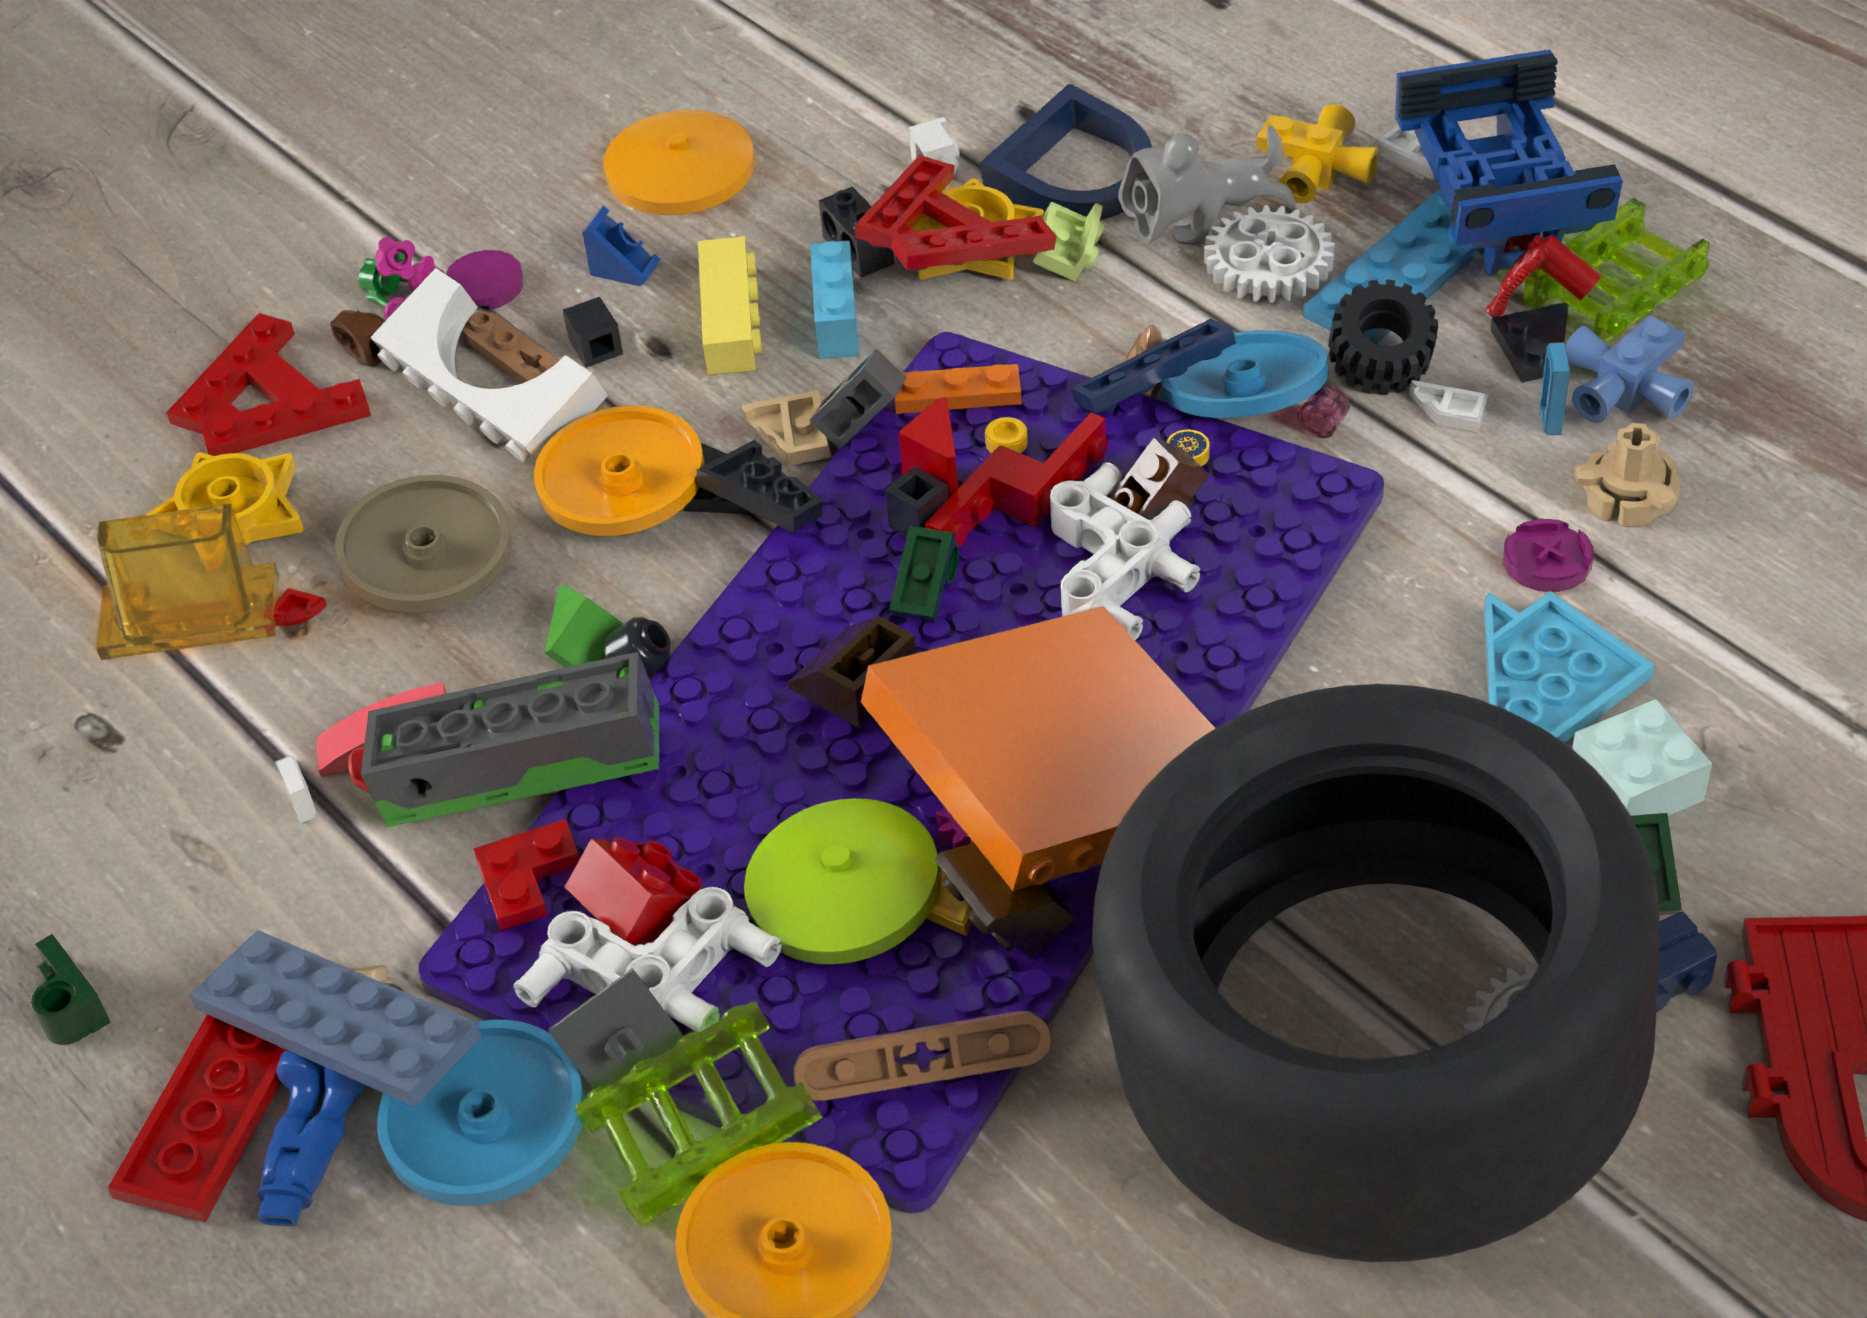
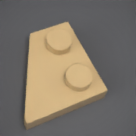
(787, 428)

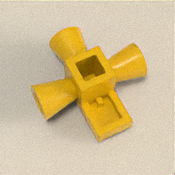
(1320, 151)

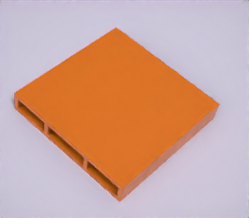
(1036, 736)

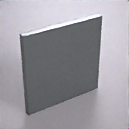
(616, 1031)

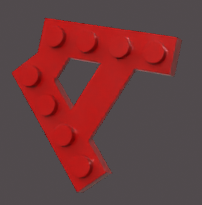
(966, 233)
(296, 402)

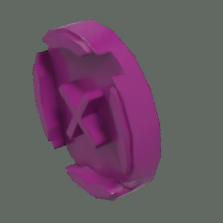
(488, 277)
(1548, 555)

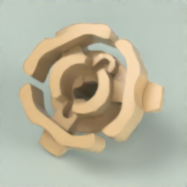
(1628, 472)

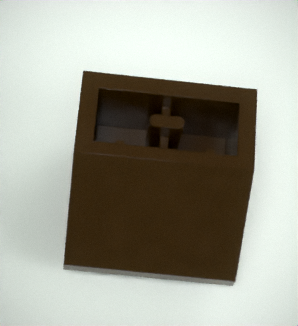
(839, 671)
(1015, 918)

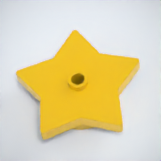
(992, 206)
(249, 484)

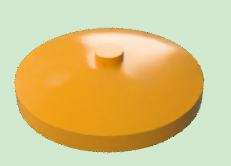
(679, 162)
(618, 470)
(784, 1235)

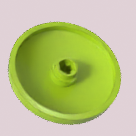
(843, 880)

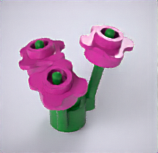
(390, 267)

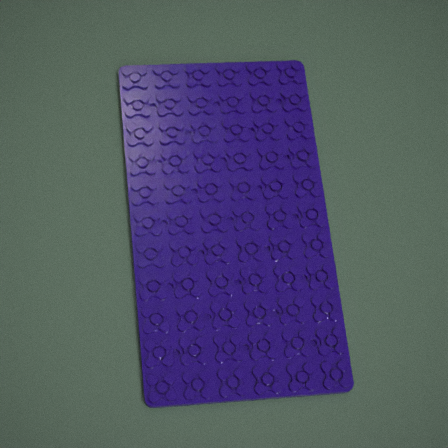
(752, 752)

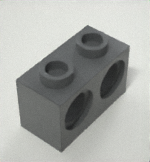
(858, 399)

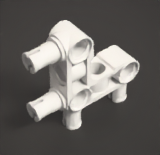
(1124, 547)
(670, 967)

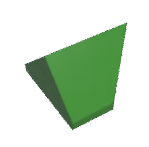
(578, 629)

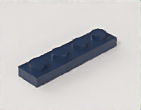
(1153, 365)

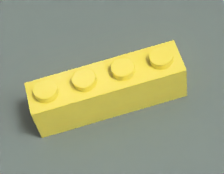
(727, 305)

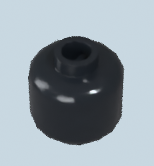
(640, 636)

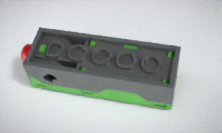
(509, 740)

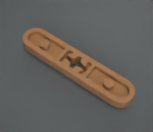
(508, 348)
(974, 1047)

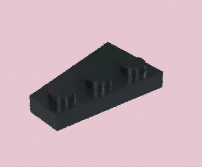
(761, 487)

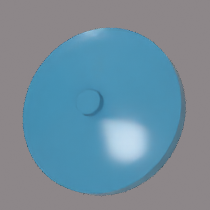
(1251, 377)
(490, 1122)

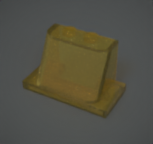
(181, 583)

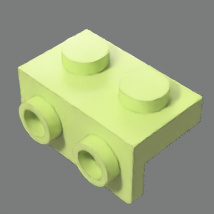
(1074, 240)

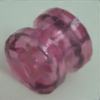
(1323, 412)

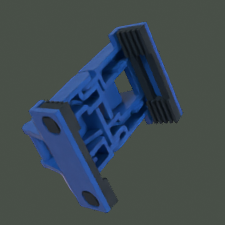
(1508, 183)

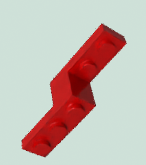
(1019, 483)

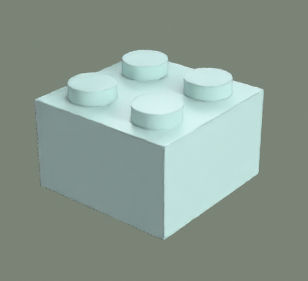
(1646, 760)

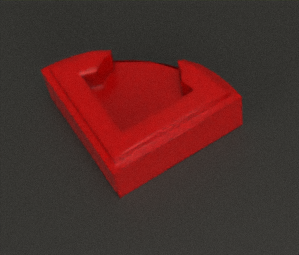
(296, 605)

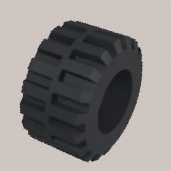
(1384, 308)

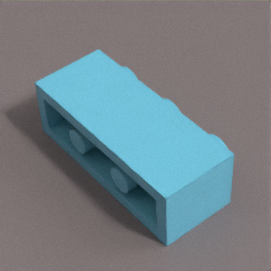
(834, 299)

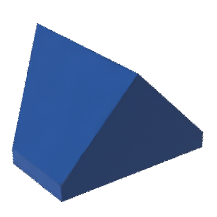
(615, 253)

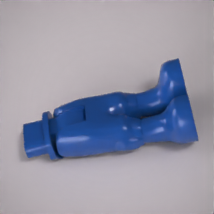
(303, 1144)

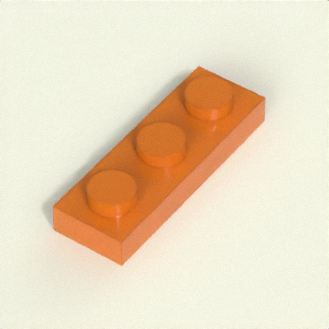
(962, 386)

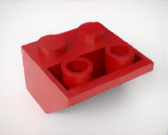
(632, 887)

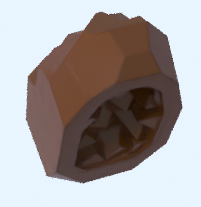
(353, 333)

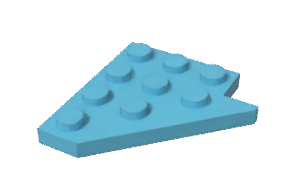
(1556, 665)

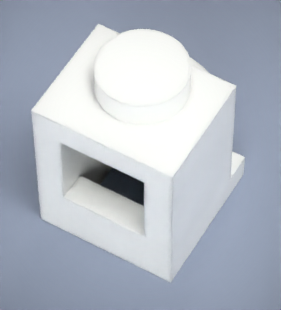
(932, 141)

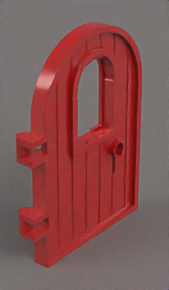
(1811, 1043)

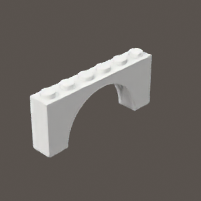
(526, 416)

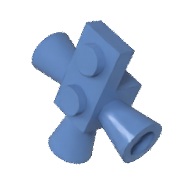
(1628, 371)

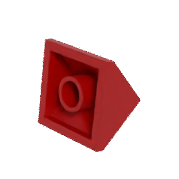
(930, 444)

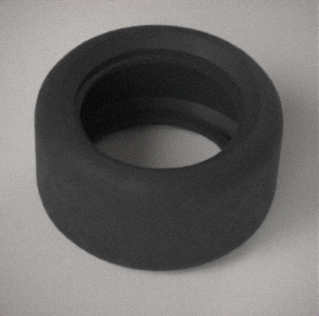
(1369, 791)

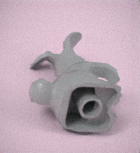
(1172, 183)

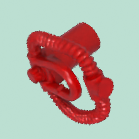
(1556, 261)

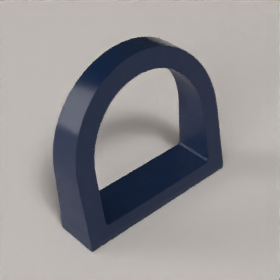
(1068, 110)

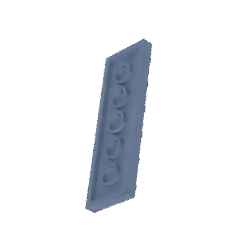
(336, 1017)

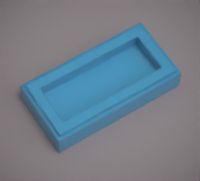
(1554, 388)

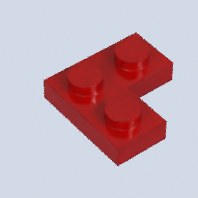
(514, 865)

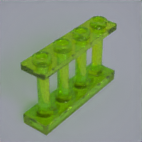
(1607, 243)
(659, 1189)

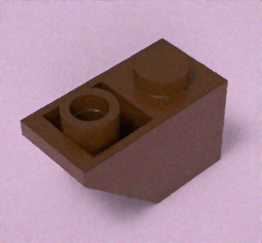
(1158, 478)

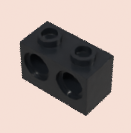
(838, 222)

